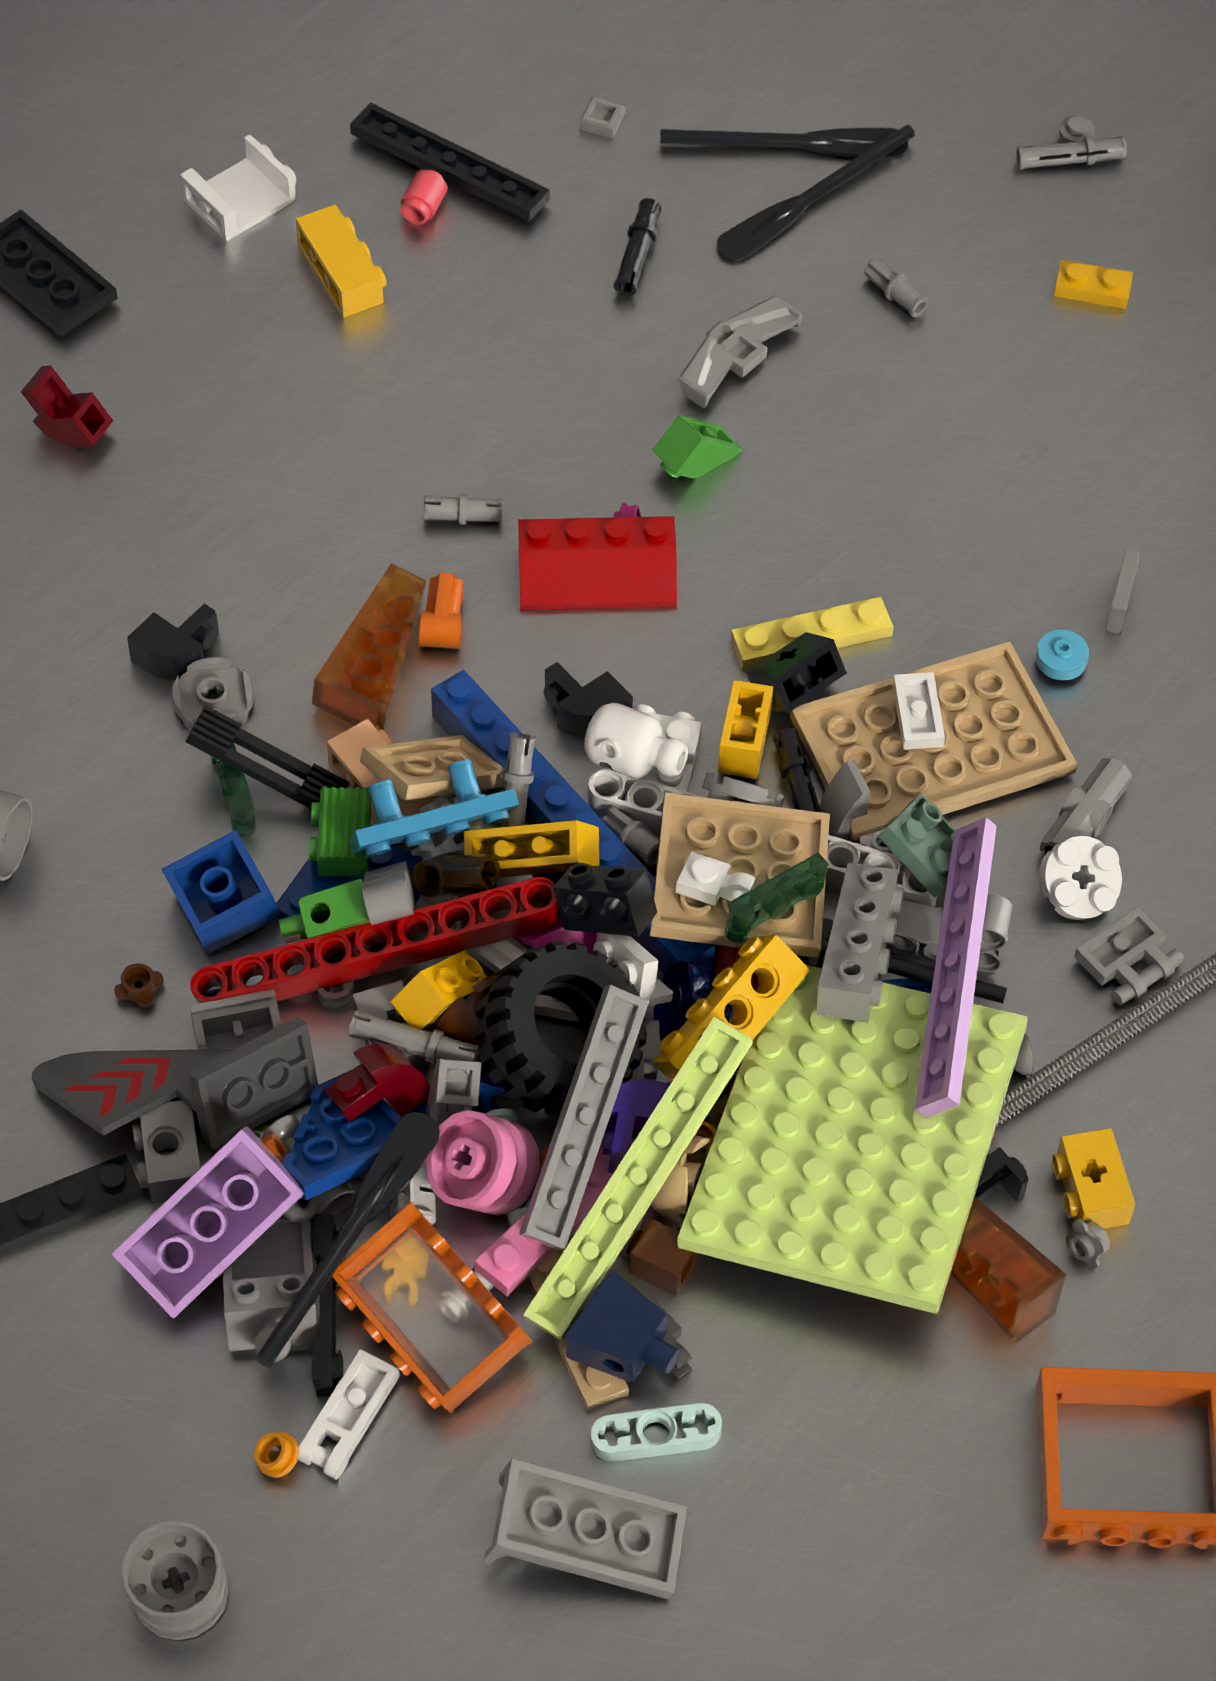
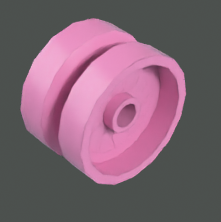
(483, 1163)

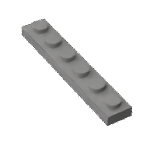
(584, 1118)

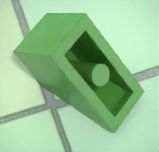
(694, 447)

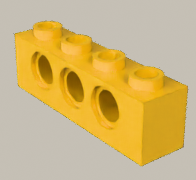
(778, 976)

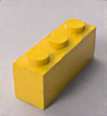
(340, 260)
(536, 846)

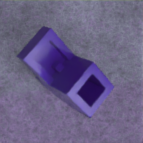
(629, 1114)

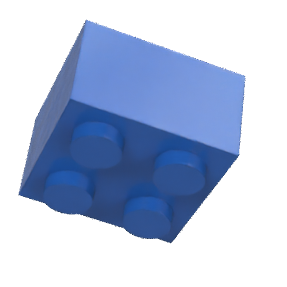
(221, 892)

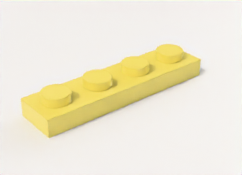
(845, 624)

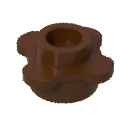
(139, 974)

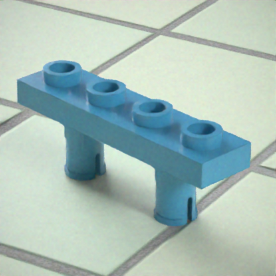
(416, 829)

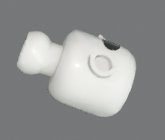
(632, 743)

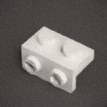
(638, 965)

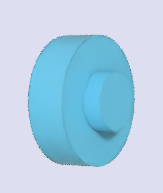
(1062, 654)

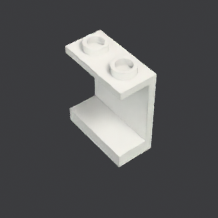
(242, 192)

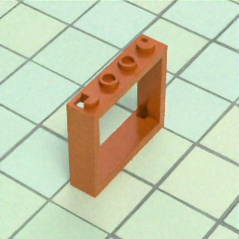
(1119, 1388)

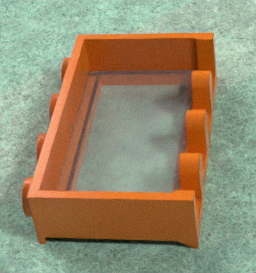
(428, 1309)

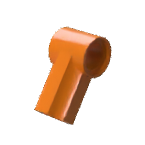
(442, 619)

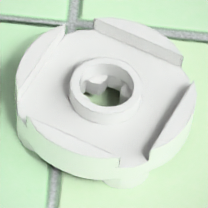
(1100, 865)

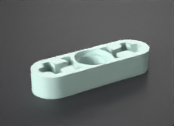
(690, 1440)

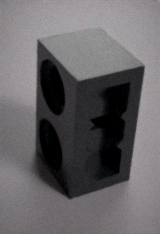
(605, 899)

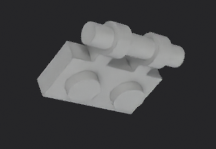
(1121, 946)

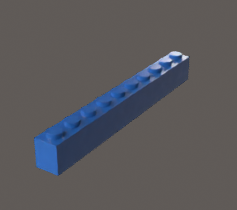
(468, 711)

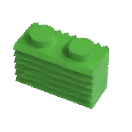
(337, 818)

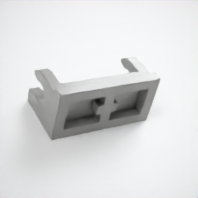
(234, 1020)

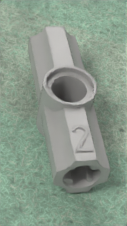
(1090, 806)

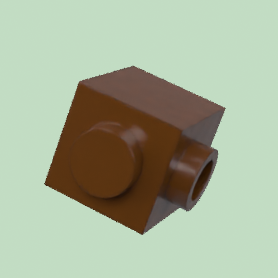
(657, 1257)

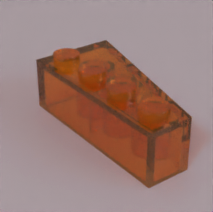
(369, 659)
(1006, 1273)

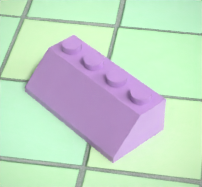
(209, 1222)

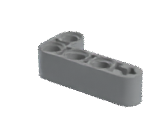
(920, 929)

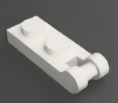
(348, 1413)

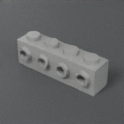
(858, 943)

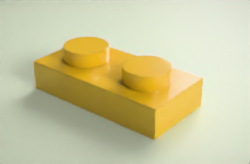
(1093, 284)

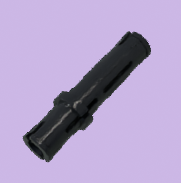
(641, 235)
(796, 770)

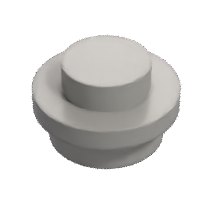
(1075, 129)

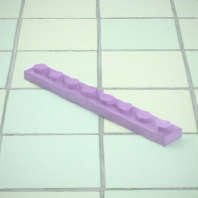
(956, 969)

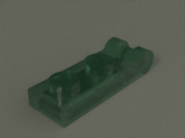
(241, 806)
(775, 897)

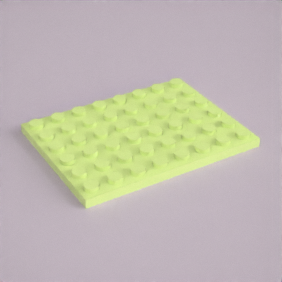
(830, 1163)

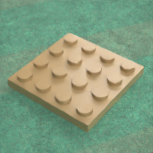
(751, 840)

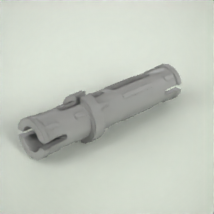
(1071, 152)
(518, 774)
(410, 1039)

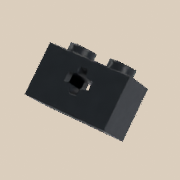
(799, 671)

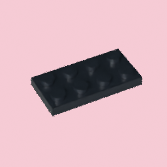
(49, 276)

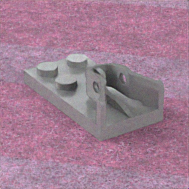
(588, 1529)

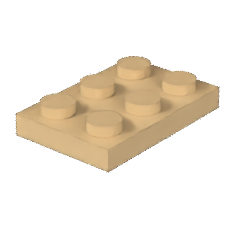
(421, 766)

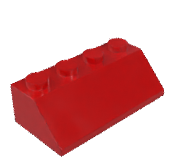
(597, 563)

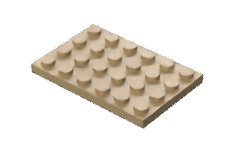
(993, 744)

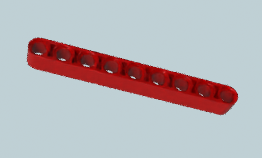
(399, 949)

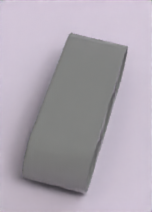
(389, 893)

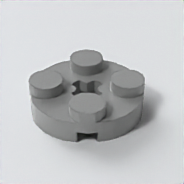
(217, 675)
(739, 790)

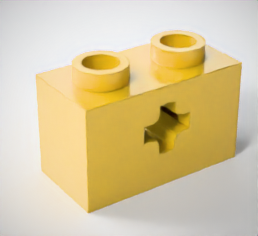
(745, 729)
(436, 989)
(1094, 1179)

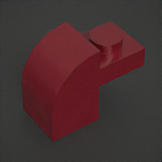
(64, 416)
(381, 1075)

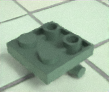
(922, 842)

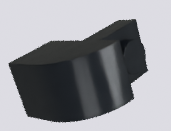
(168, 649)
(577, 703)

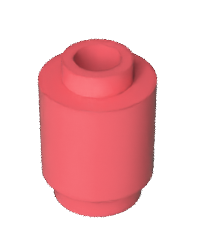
(423, 196)

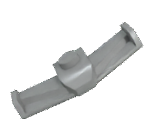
(735, 347)

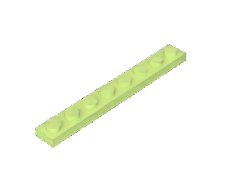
(638, 1179)

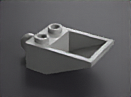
(264, 1285)

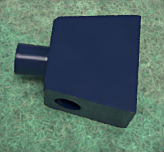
(620, 1332)

